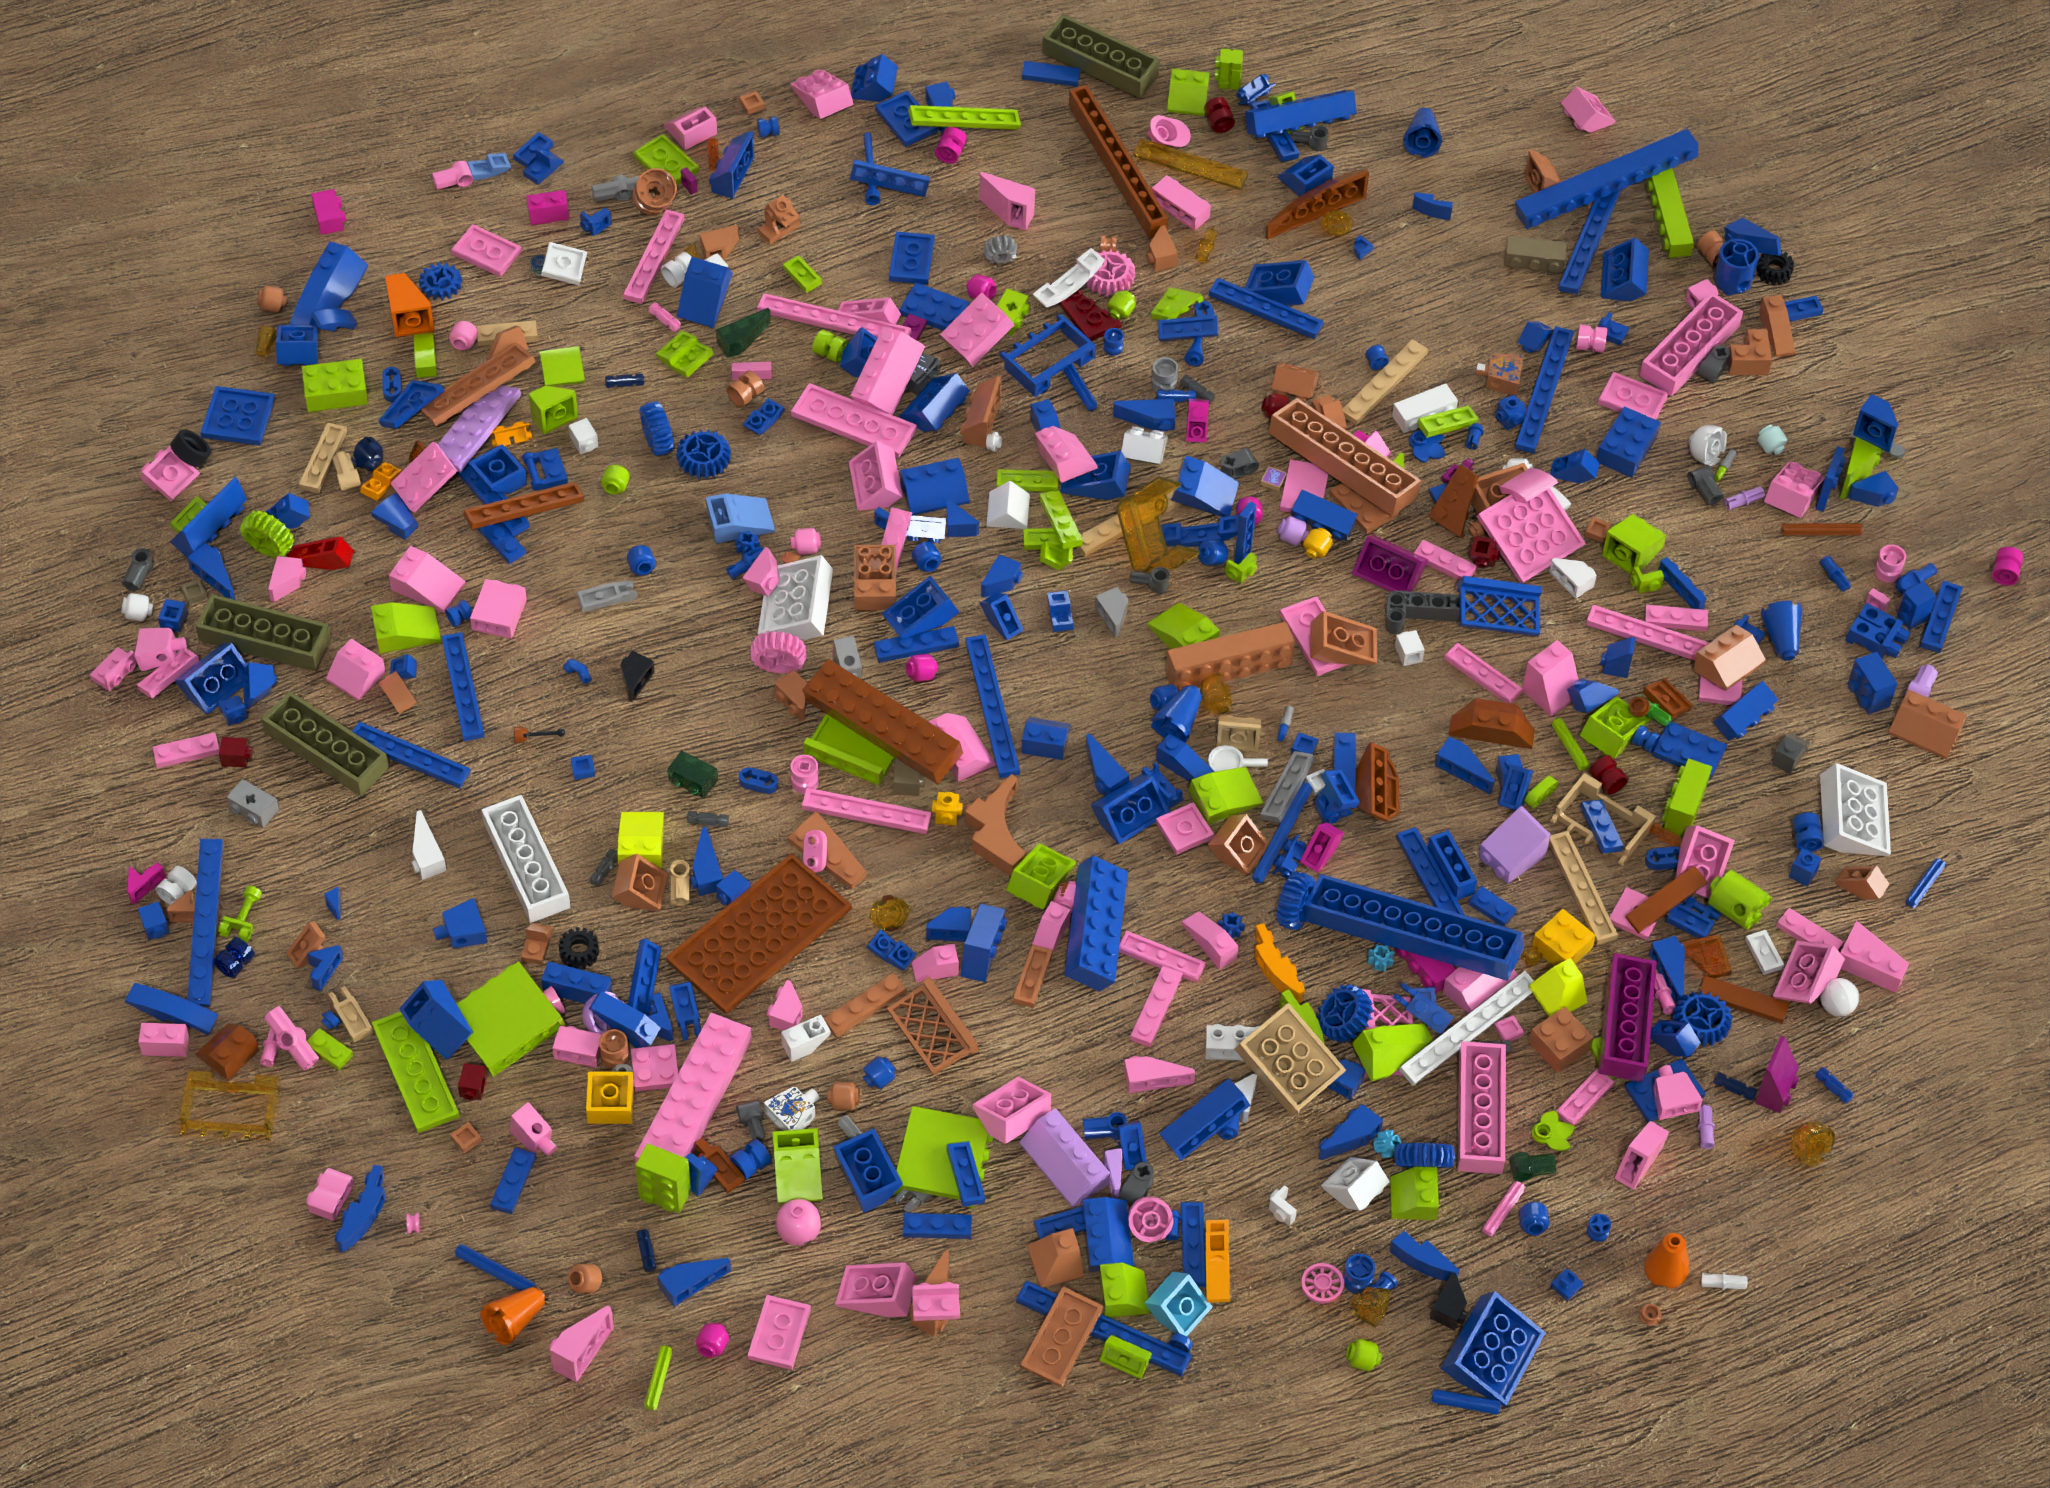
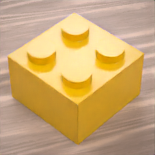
(1563, 939)
(610, 1098)

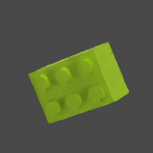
(334, 385)
(1686, 796)
(663, 1178)

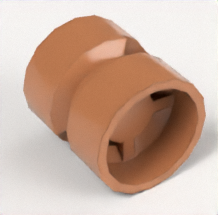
(1710, 246)
(745, 388)
(613, 1048)

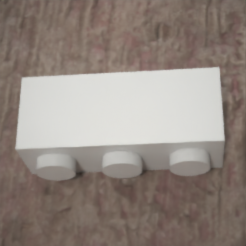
(1424, 404)

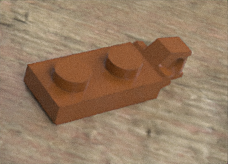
(727, 1173)

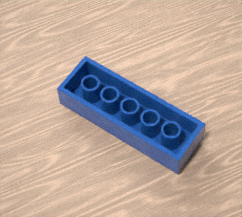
(1096, 923)

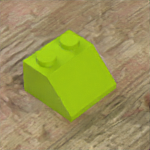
(1188, 92)
(552, 407)
(1415, 1194)
(1123, 1290)

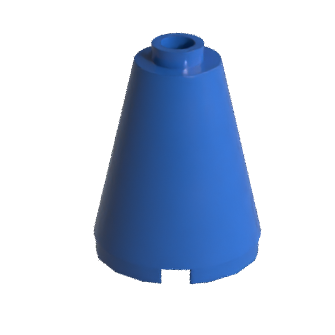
(1423, 134)
(1783, 627)
(1178, 714)

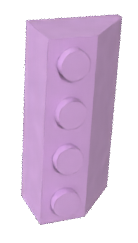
(1064, 1158)

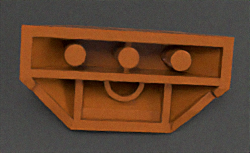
(1493, 723)
(1377, 783)

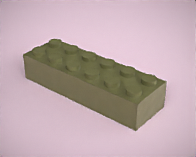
(1101, 55)
(264, 632)
(325, 743)

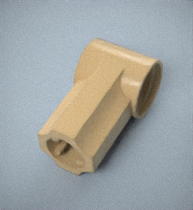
(346, 474)
(680, 883)

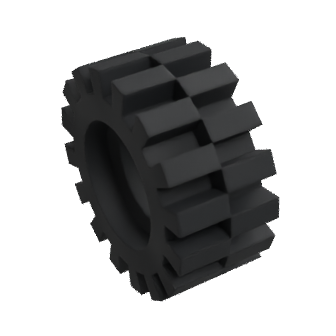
(1773, 275)
(578, 937)

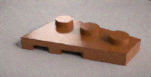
(1454, 502)

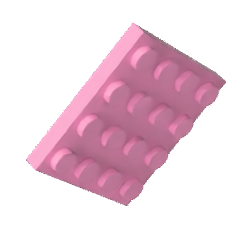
(1531, 533)

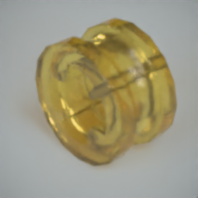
(1531, 955)

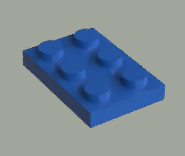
(896, 116)
(911, 257)
(933, 305)
(1681, 743)
(1643, 1094)

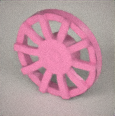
(1322, 1283)

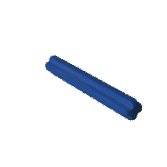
(493, 1268)

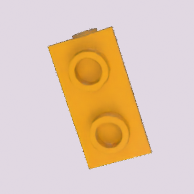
(517, 431)

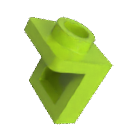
(1055, 556)
(1243, 570)
(1646, 582)

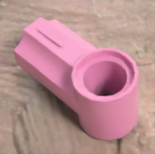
(457, 174)

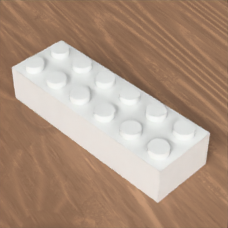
(525, 858)

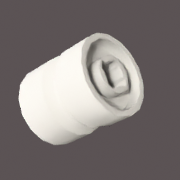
(675, 271)
(176, 885)

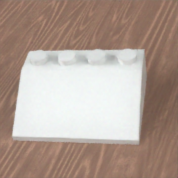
(799, 599)
(1854, 812)

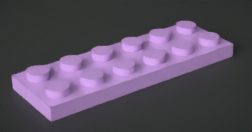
(477, 424)

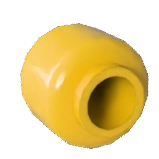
(1317, 543)

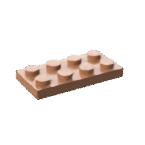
(1062, 1336)

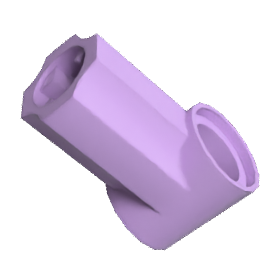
(1924, 680)

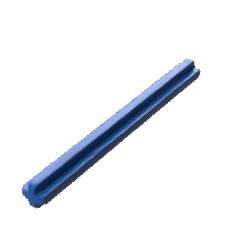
(1282, 833)

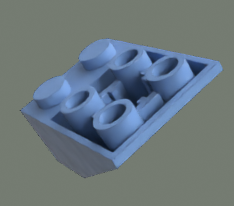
(737, 514)

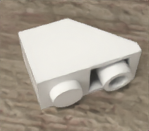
(804, 1037)

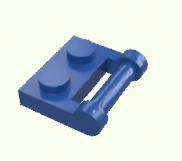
(551, 467)

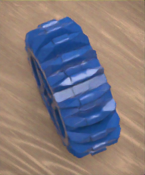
(656, 428)
(703, 454)
(1292, 900)
(1706, 1012)
(1345, 1013)
(1424, 1155)

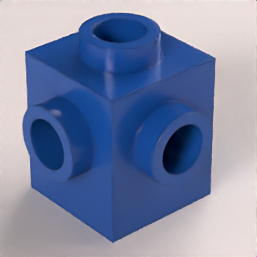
(1510, 412)

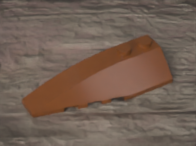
(1319, 201)

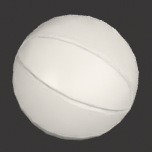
(1839, 997)

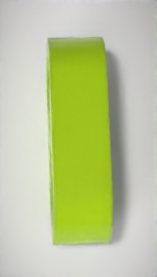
(1541, 792)

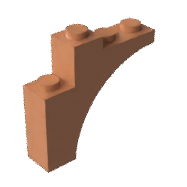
(992, 836)

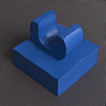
(1567, 1284)

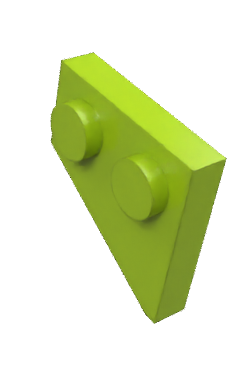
(1174, 303)

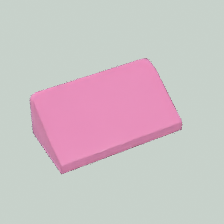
(762, 369)

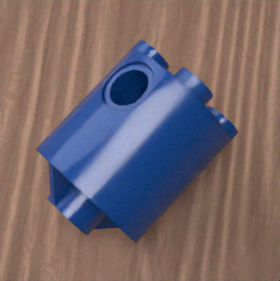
(1736, 266)

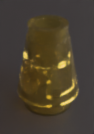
(265, 340)

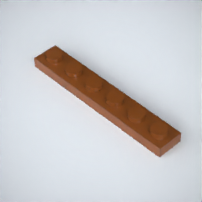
(523, 505)

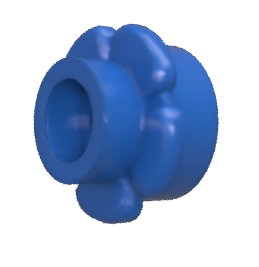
(330, 1020)

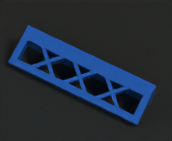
(889, 178)

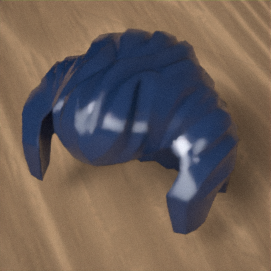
(368, 454)

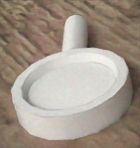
(1228, 757)

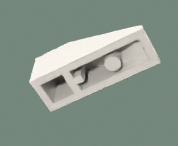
(426, 853)

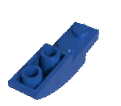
(362, 1215)

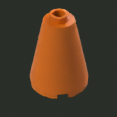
(1668, 1262)
(512, 1313)

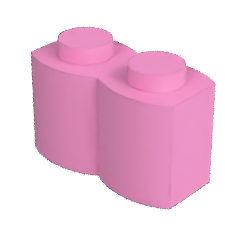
(330, 1194)

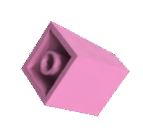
(1549, 677)

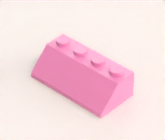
(887, 370)

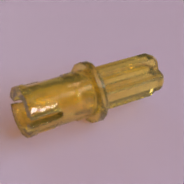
(1206, 245)

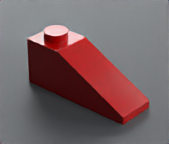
(324, 554)

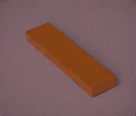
(1746, 999)

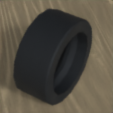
(190, 448)

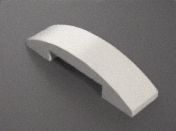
(1071, 281)

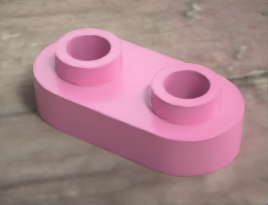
(815, 851)

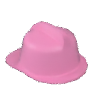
(1168, 131)

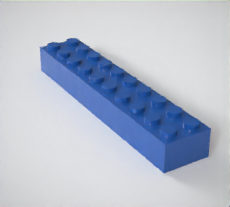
(1414, 927)

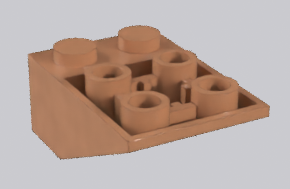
(874, 577)

